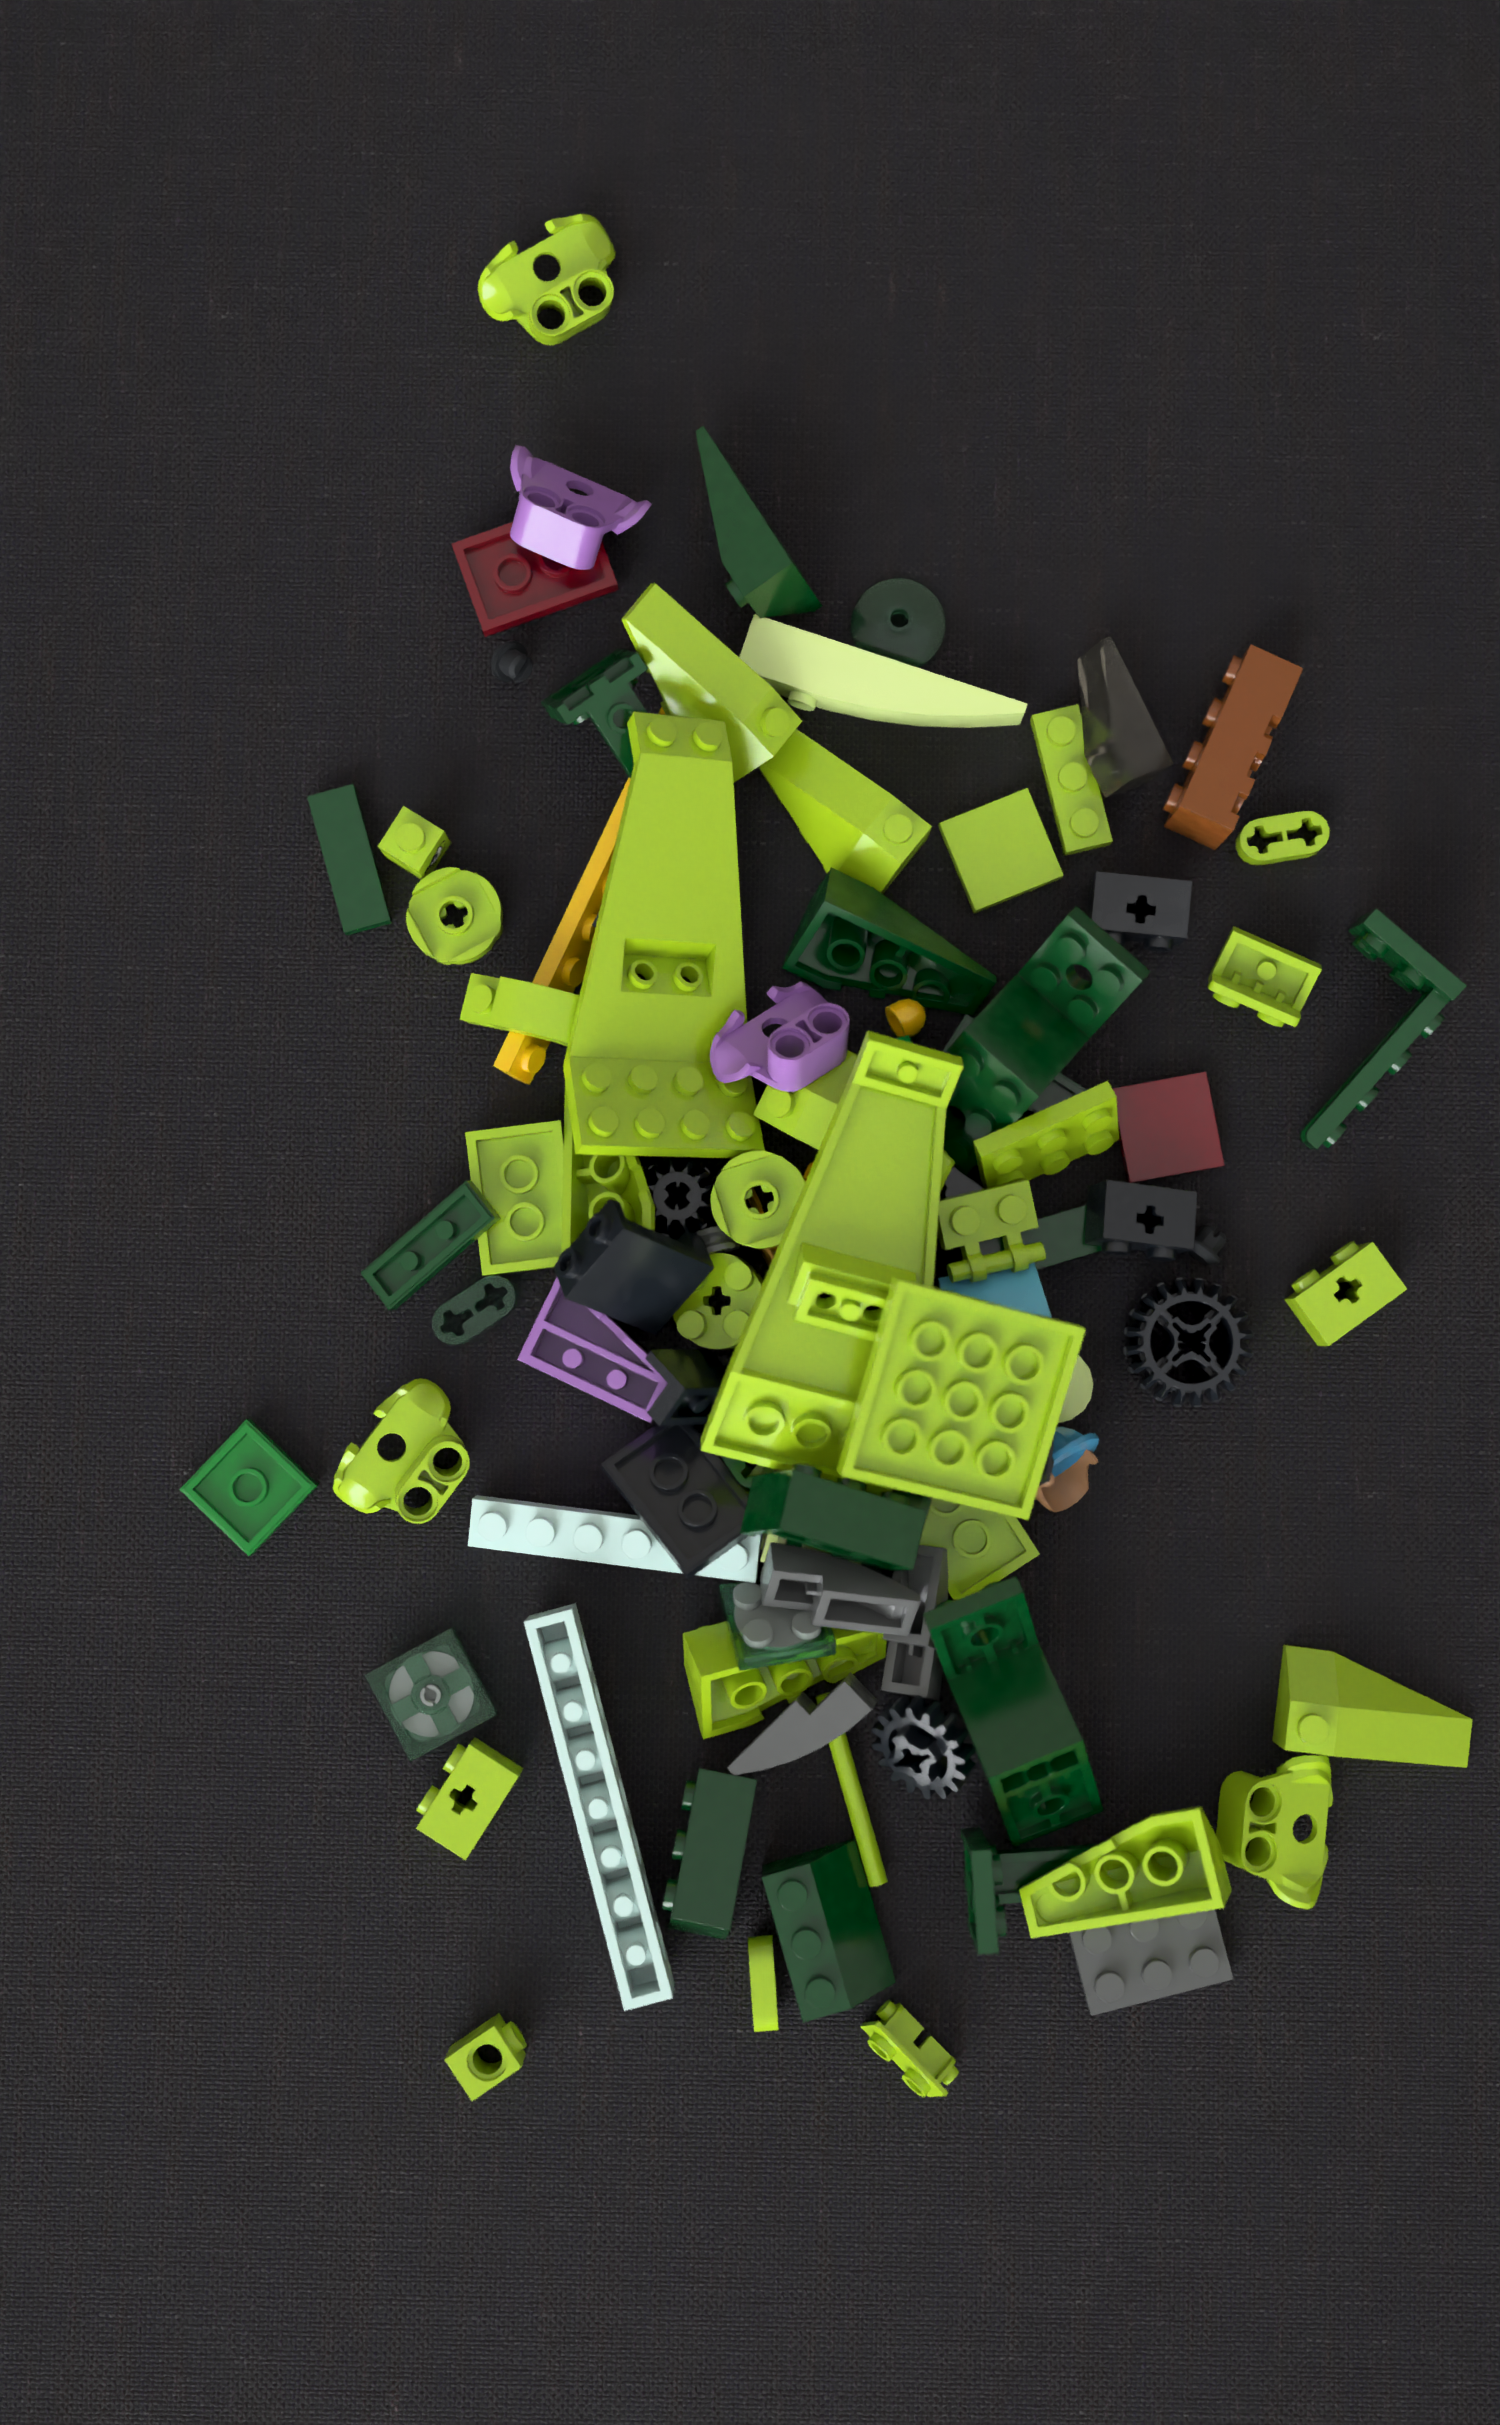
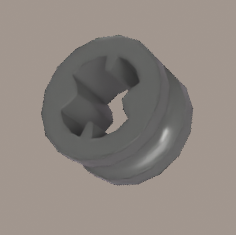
(717, 1241)

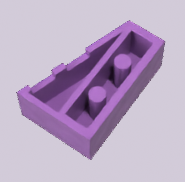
(592, 1355)

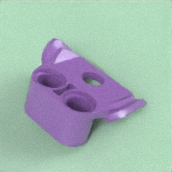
(560, 521)
(795, 1054)

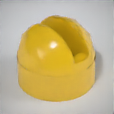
(905, 1017)

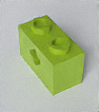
(1371, 1288)
(458, 1825)

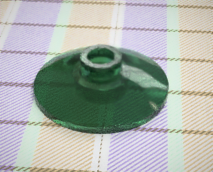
(911, 644)

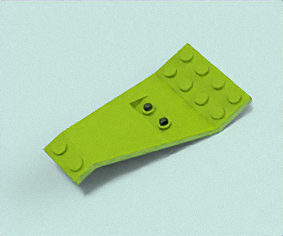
(667, 912)
(855, 1227)

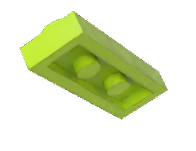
(1070, 780)

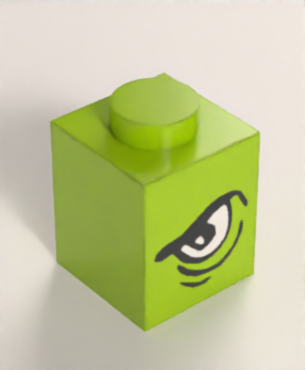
(414, 843)

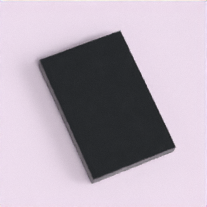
(680, 1494)

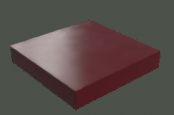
(1167, 1128)

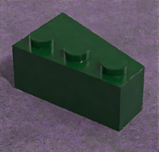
(835, 1517)
(710, 1853)

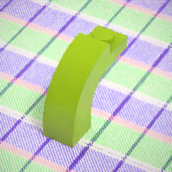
(520, 1007)

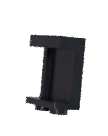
(631, 1269)

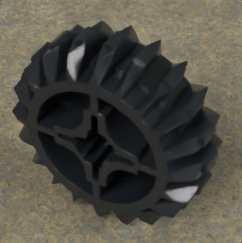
(1204, 1358)

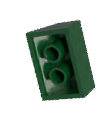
(828, 1929)

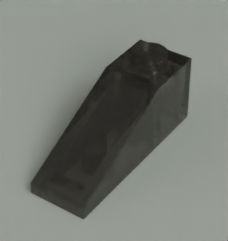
(1116, 726)

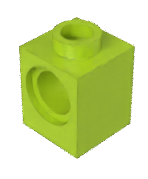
(474, 2073)

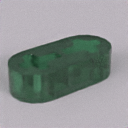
(468, 1300)

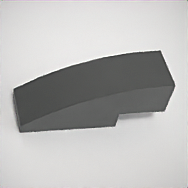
(836, 1591)
(911, 1660)
(806, 1727)

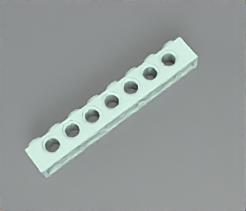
(600, 1807)

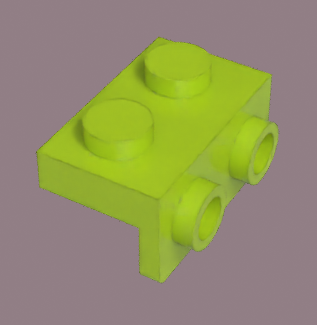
(1262, 978)

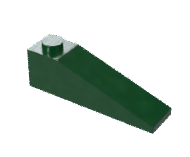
(747, 544)
(872, 944)

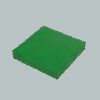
(249, 1487)

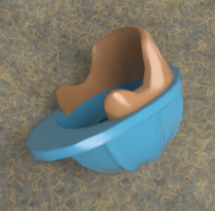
(1070, 1472)

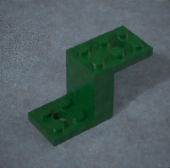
(1035, 1030)
(1014, 1711)

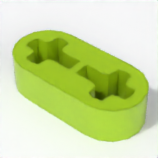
(1281, 827)
(763, 1983)

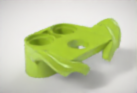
(513, 291)
(420, 1416)
(1267, 1822)

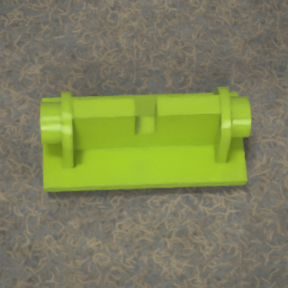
(923, 2065)

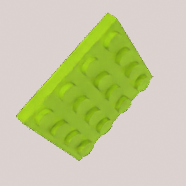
(960, 1399)

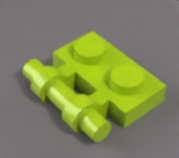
(986, 1215)

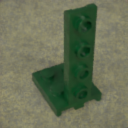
(606, 697)
(1412, 969)
(995, 1879)

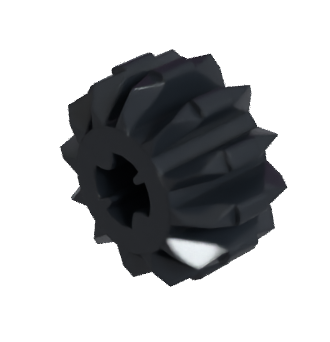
(694, 1196)

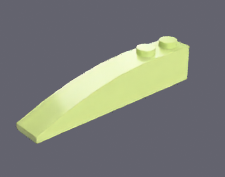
(866, 685)

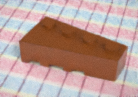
(1232, 748)

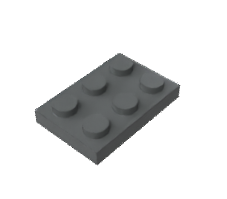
(1149, 1959)

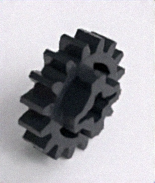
(923, 1747)

